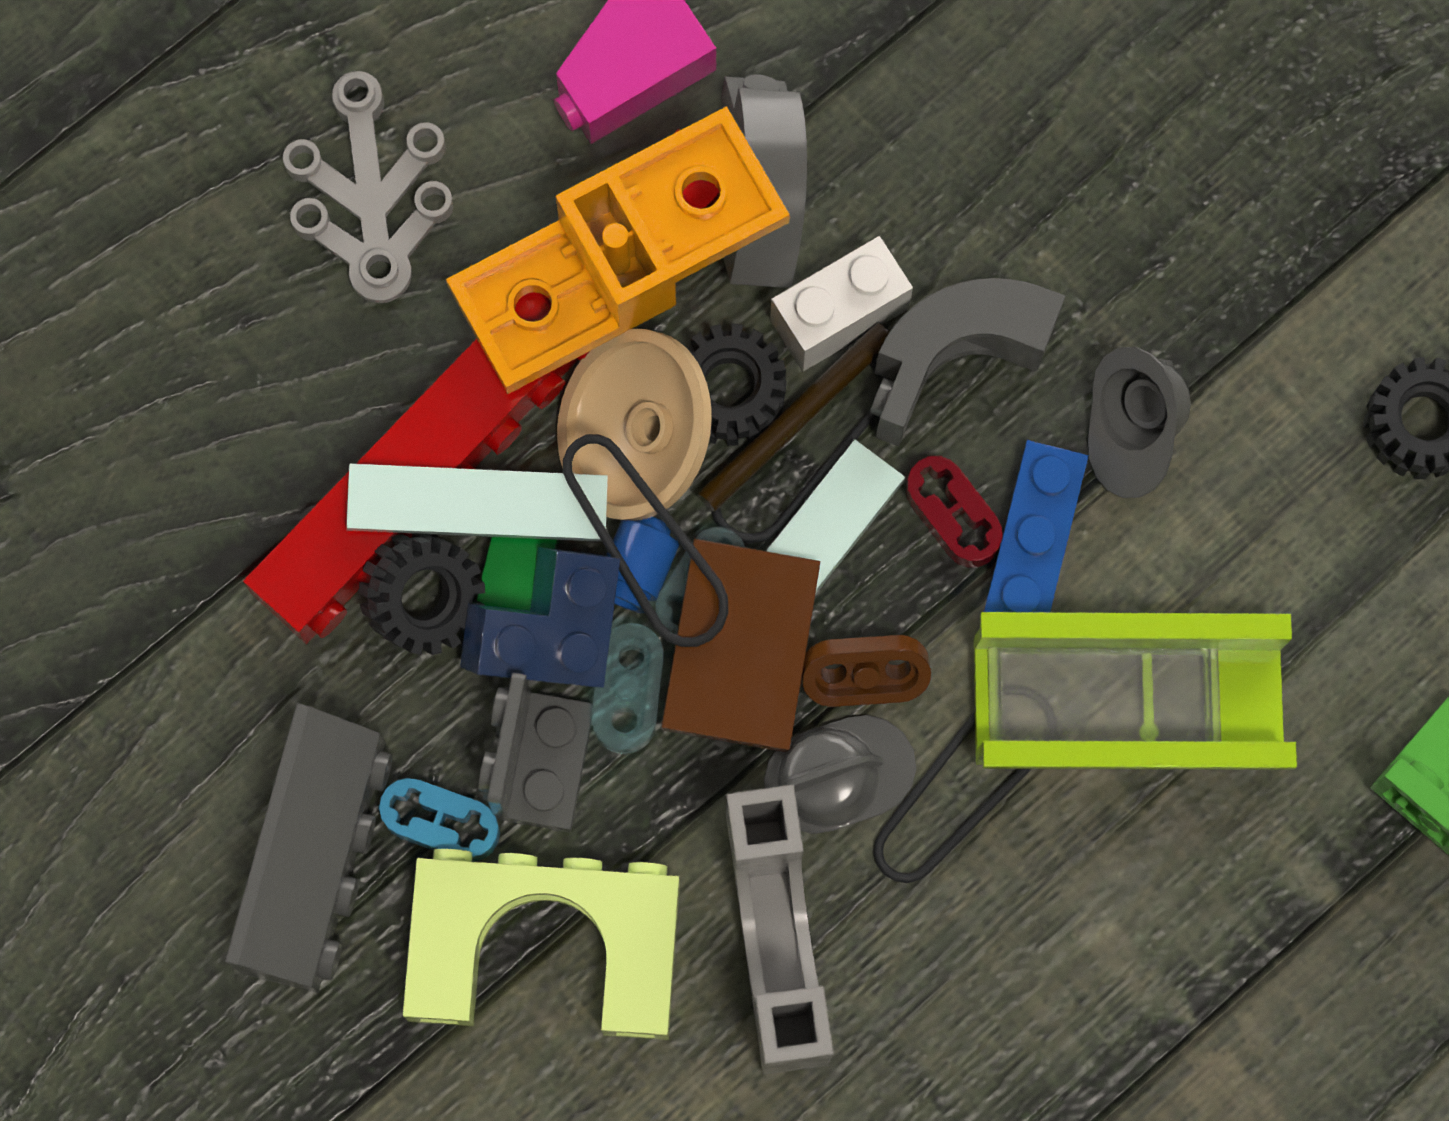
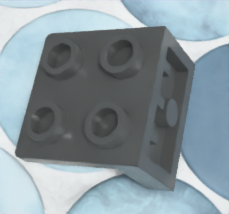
(537, 757)

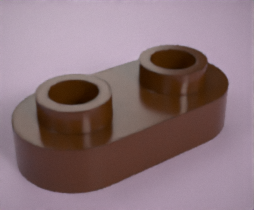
(865, 671)

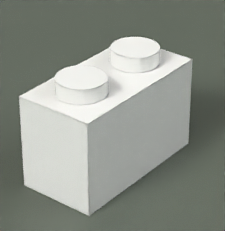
(840, 303)

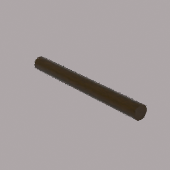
(793, 418)

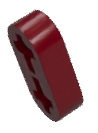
(942, 521)

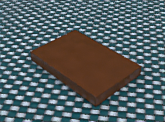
(750, 673)

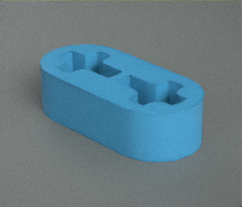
(444, 805)

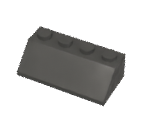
(309, 850)

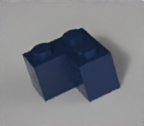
(563, 632)

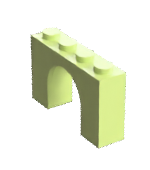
(463, 900)

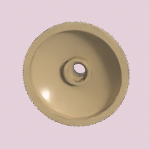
(652, 404)

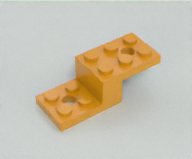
(618, 249)

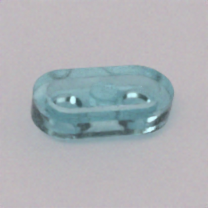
(629, 690)

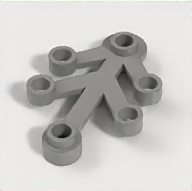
(370, 197)

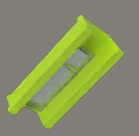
(1130, 691)

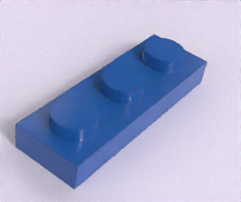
(1036, 529)

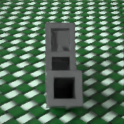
(777, 135)
(961, 320)

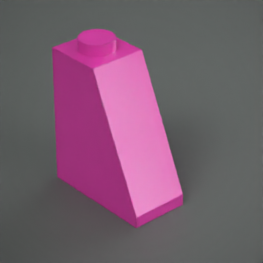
(630, 63)

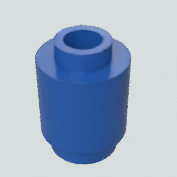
(649, 555)

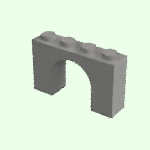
(775, 930)

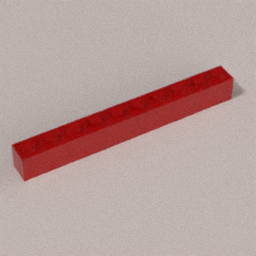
(448, 427)

